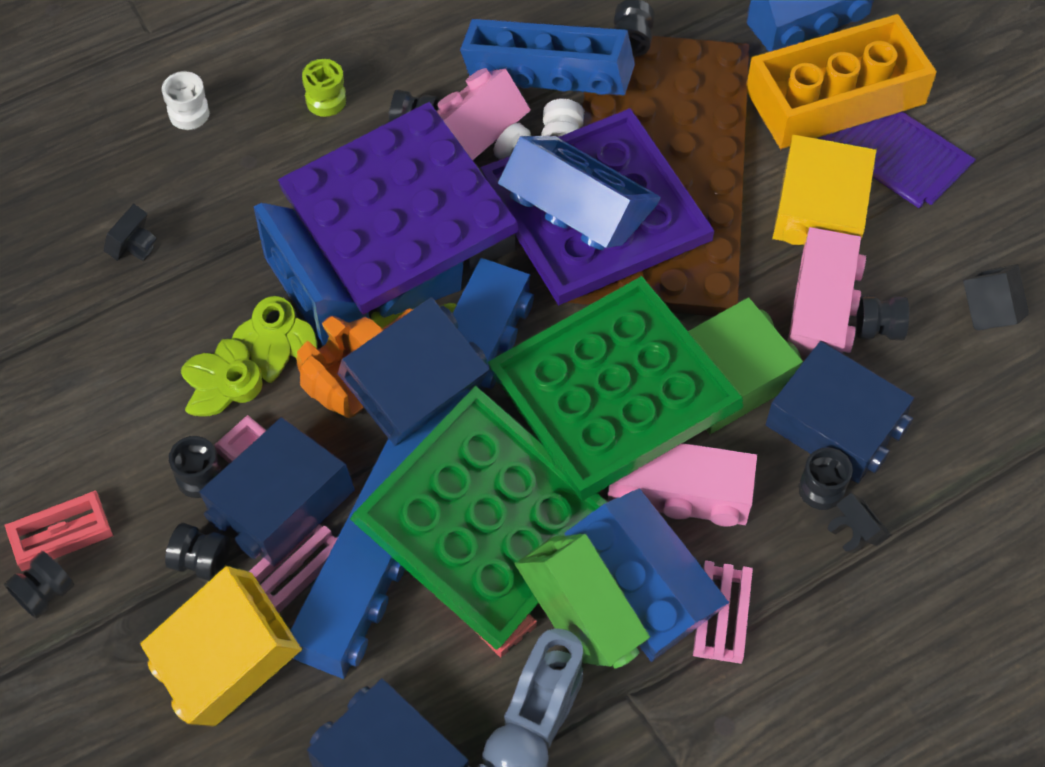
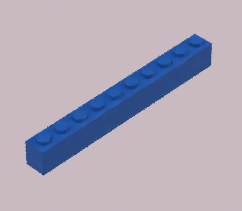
(358, 571)

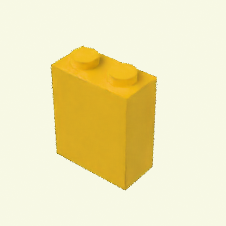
(824, 189)
(219, 647)

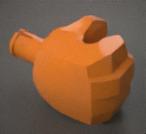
(321, 366)

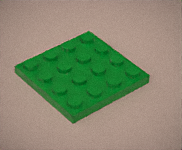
(614, 387)
(470, 509)

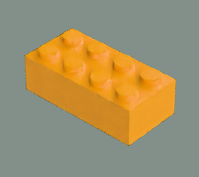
(840, 80)

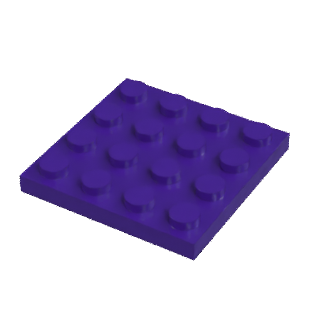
(397, 207)
(572, 266)

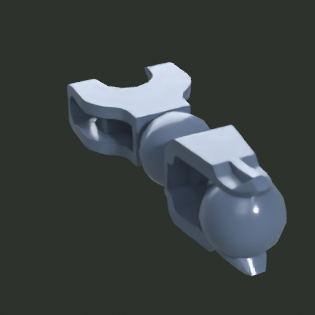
(539, 703)

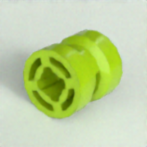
(324, 87)

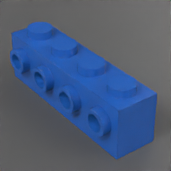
(551, 55)

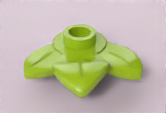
(274, 342)
(221, 378)

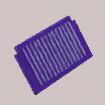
(908, 156)

